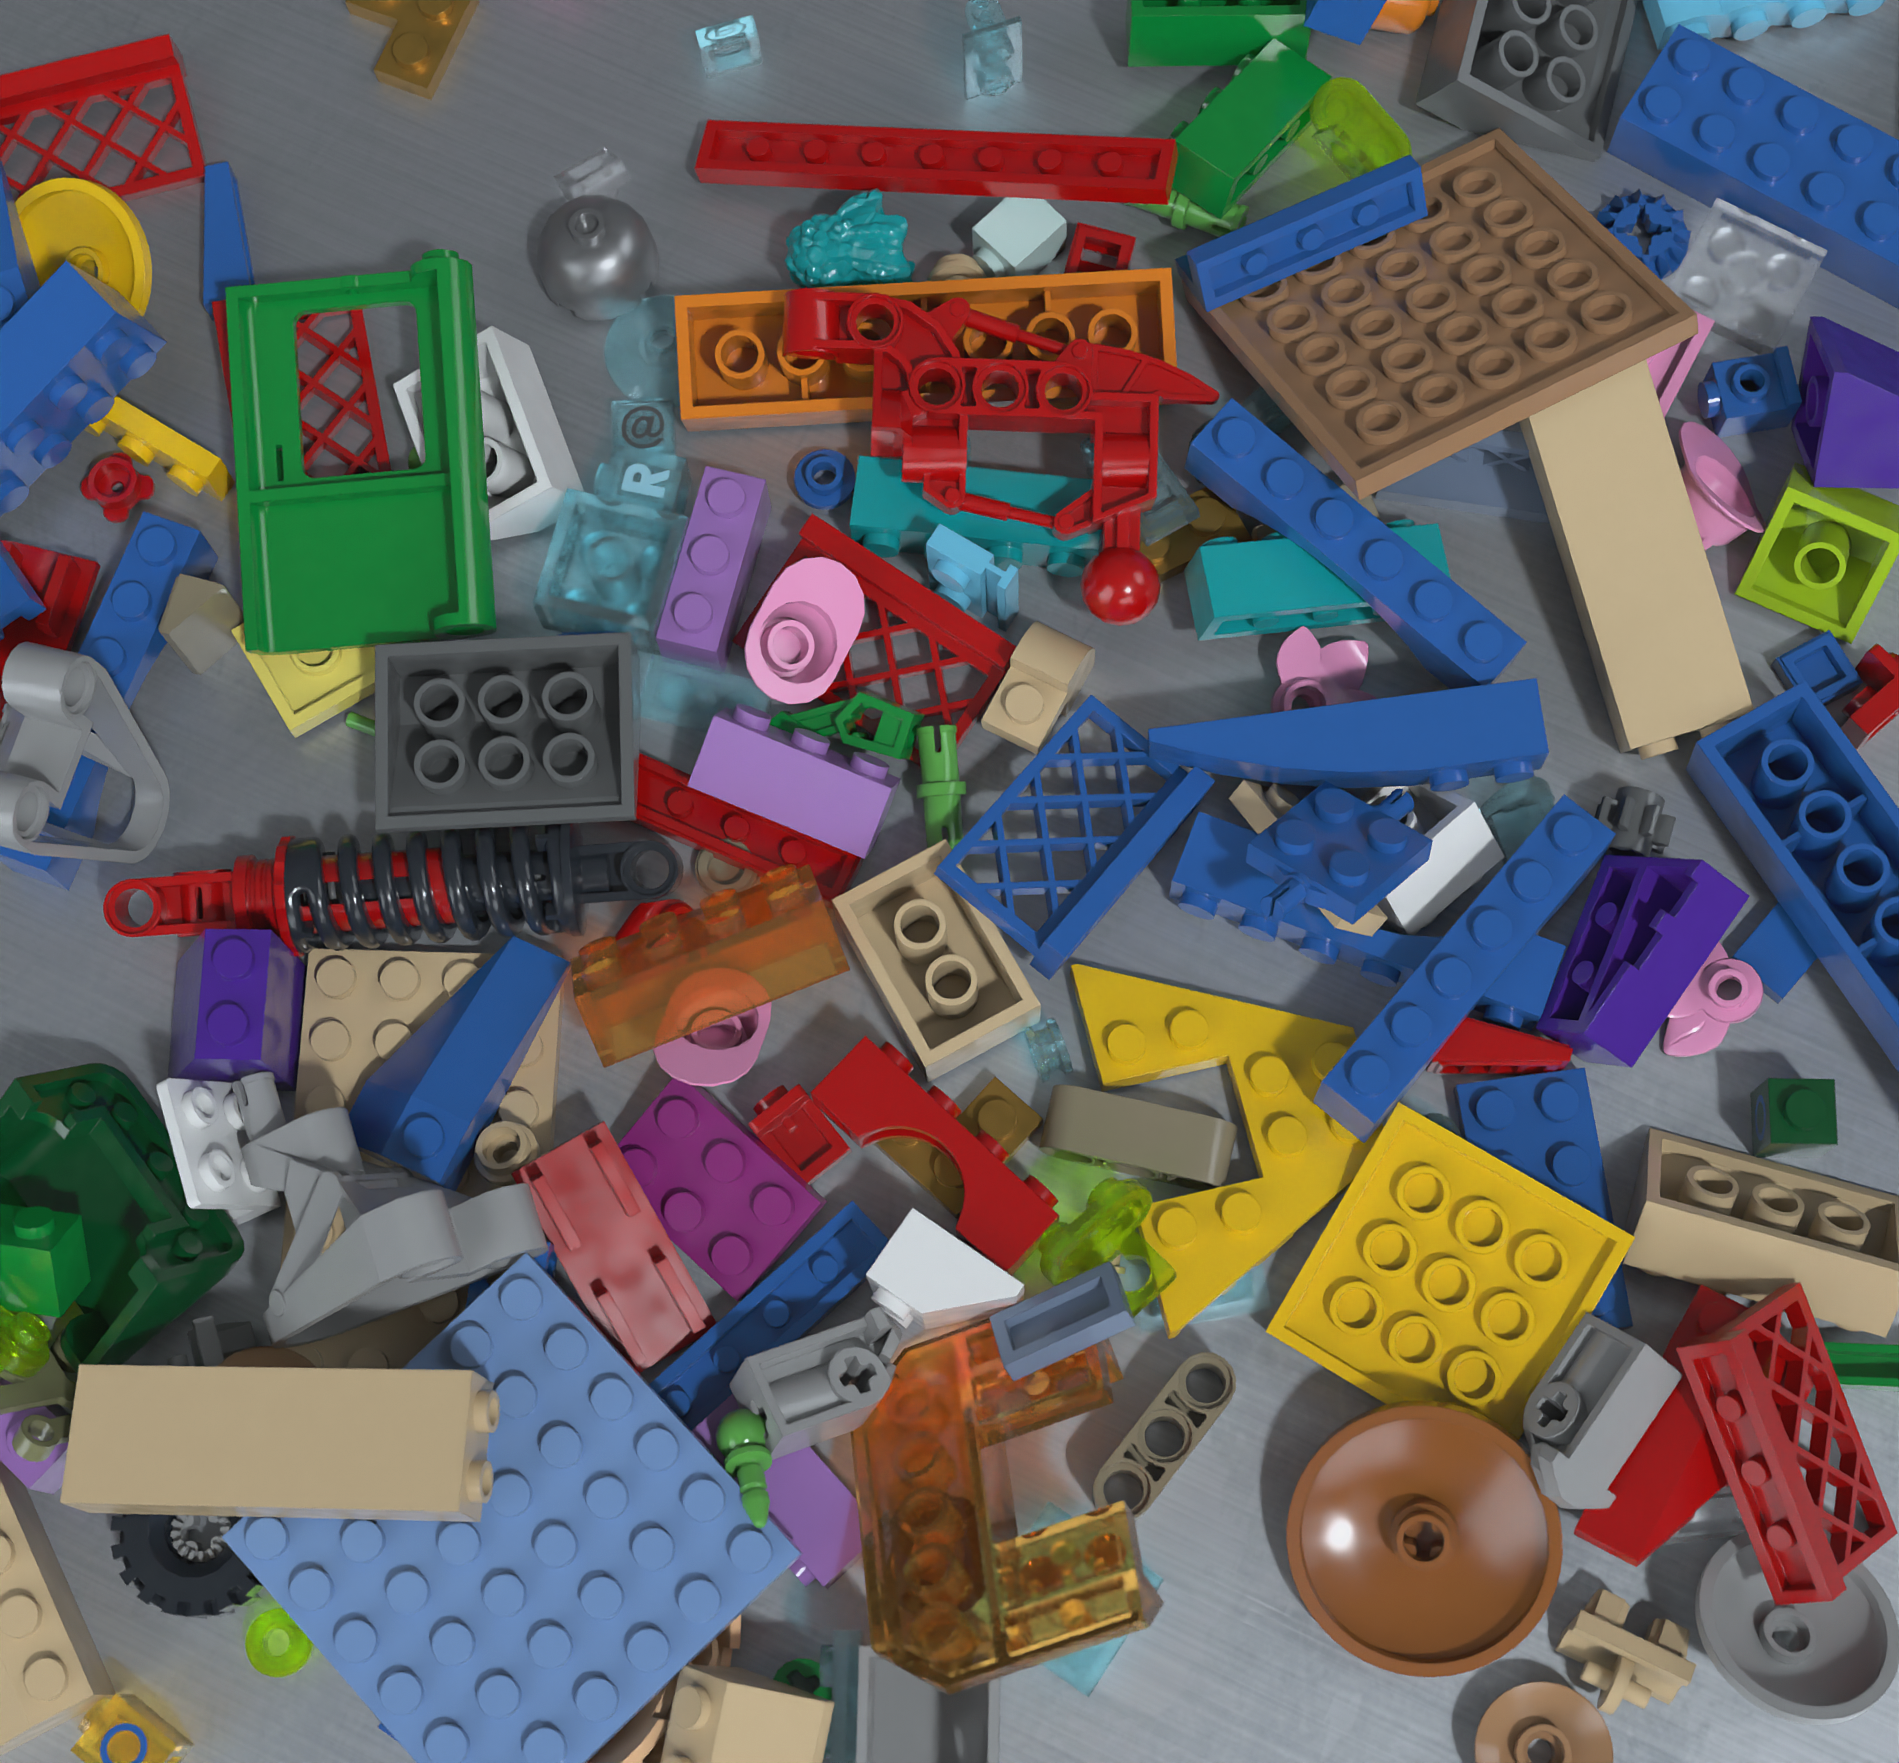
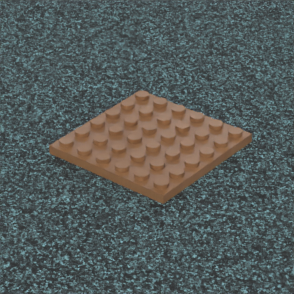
(1451, 320)

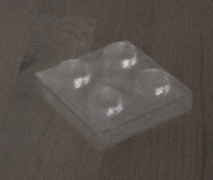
(1746, 276)

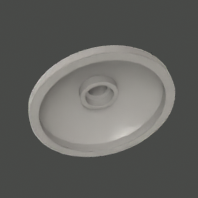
(1838, 1649)

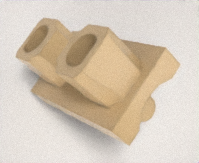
(1623, 1662)

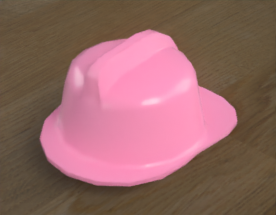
(1716, 487)
(804, 630)
(718, 1051)

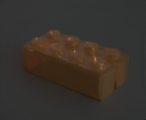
(706, 964)

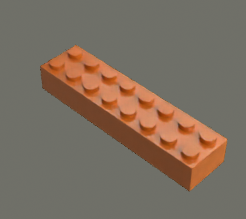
(739, 380)

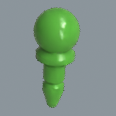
(743, 1444)

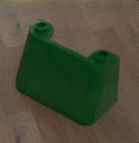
(98, 1150)

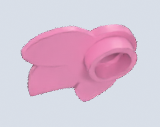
(1319, 674)
(1702, 1017)

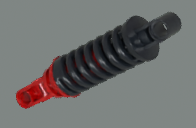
(399, 889)

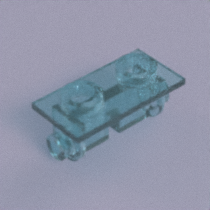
(991, 50)

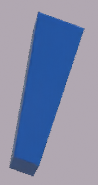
(225, 236)

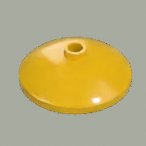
(89, 229)

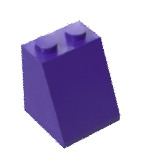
(1848, 409)
(237, 1008)

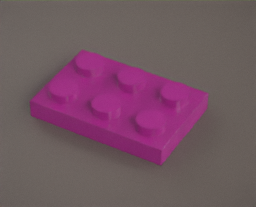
(717, 1187)

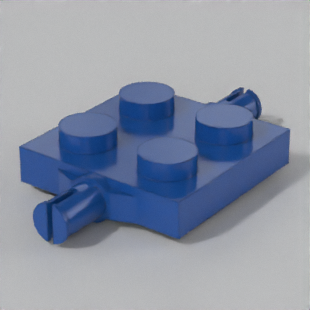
(1338, 853)

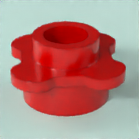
(108, 473)

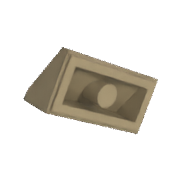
(200, 622)

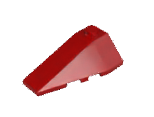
(1675, 1459)

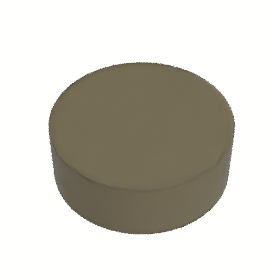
(717, 875)

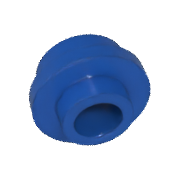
(828, 495)

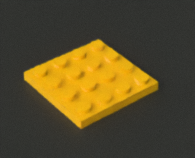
(1447, 1276)

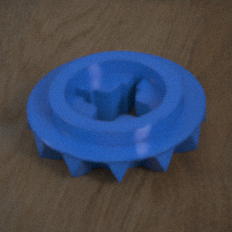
(1672, 239)

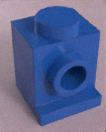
(1743, 412)

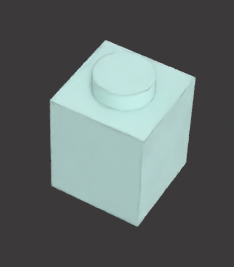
(1018, 238)

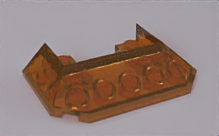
(939, 1536)

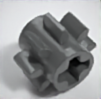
(1637, 822)

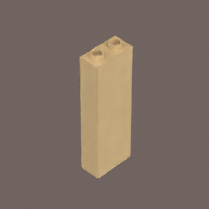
(1636, 564)
(281, 1442)

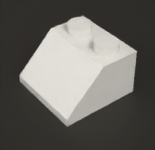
(1458, 857)
(937, 1278)

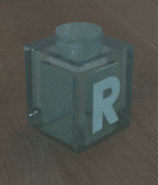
(645, 479)

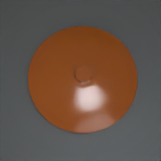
(1424, 1539)

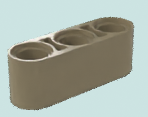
(1137, 1138)
(1179, 1408)

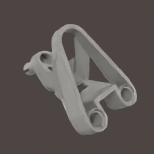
(43, 733)
(401, 1232)

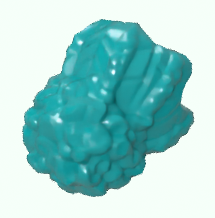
(850, 246)

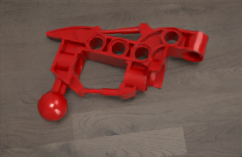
(1115, 405)

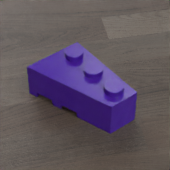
(1636, 953)

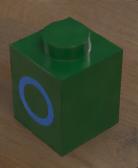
(1794, 1118)

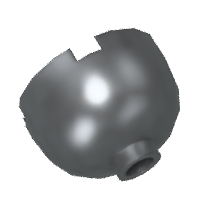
(597, 257)

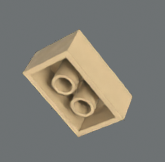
(936, 963)

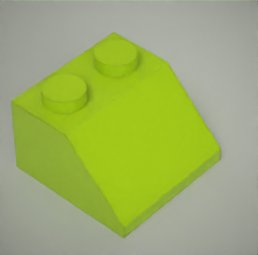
(1822, 555)

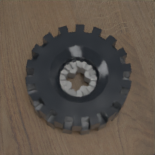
(177, 1571)

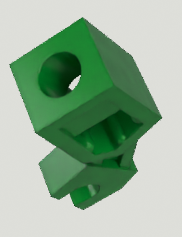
(894, 734)

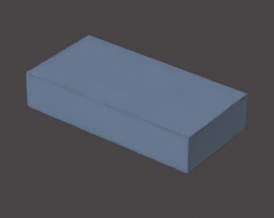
(1061, 1321)

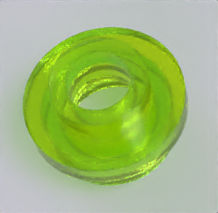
(257, 1650)

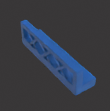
(1305, 234)

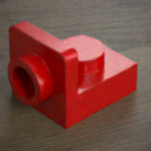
(1876, 703)

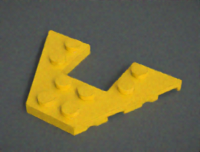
(1276, 1066)

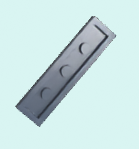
(1488, 481)

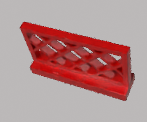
(93, 79)
(314, 386)
(920, 612)
(1763, 1451)

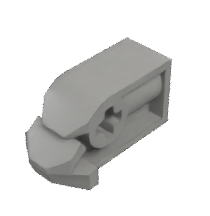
(819, 1382)
(1593, 1412)

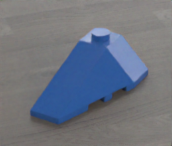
(457, 1067)

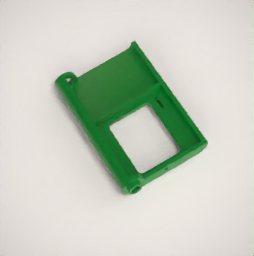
(366, 551)

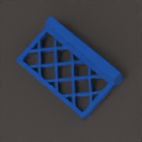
(1104, 879)

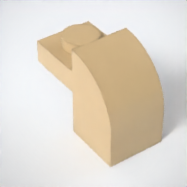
(1038, 686)

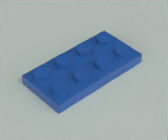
(1550, 1134)

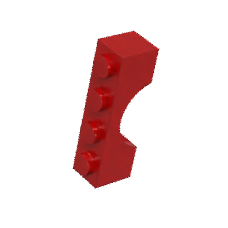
(879, 1101)

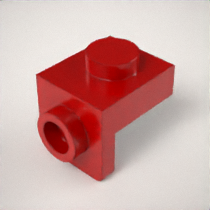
(798, 1132)

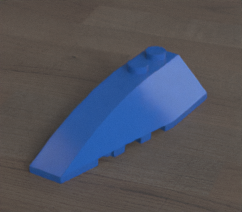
(1374, 742)

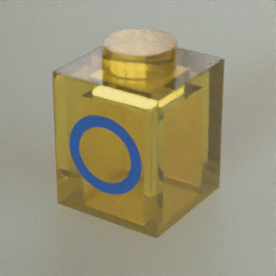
(128, 1733)

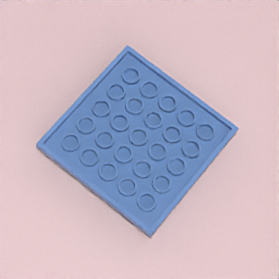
(579, 1590)

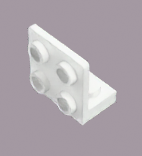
(207, 1147)

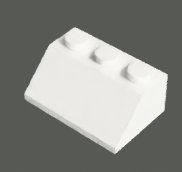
(522, 437)

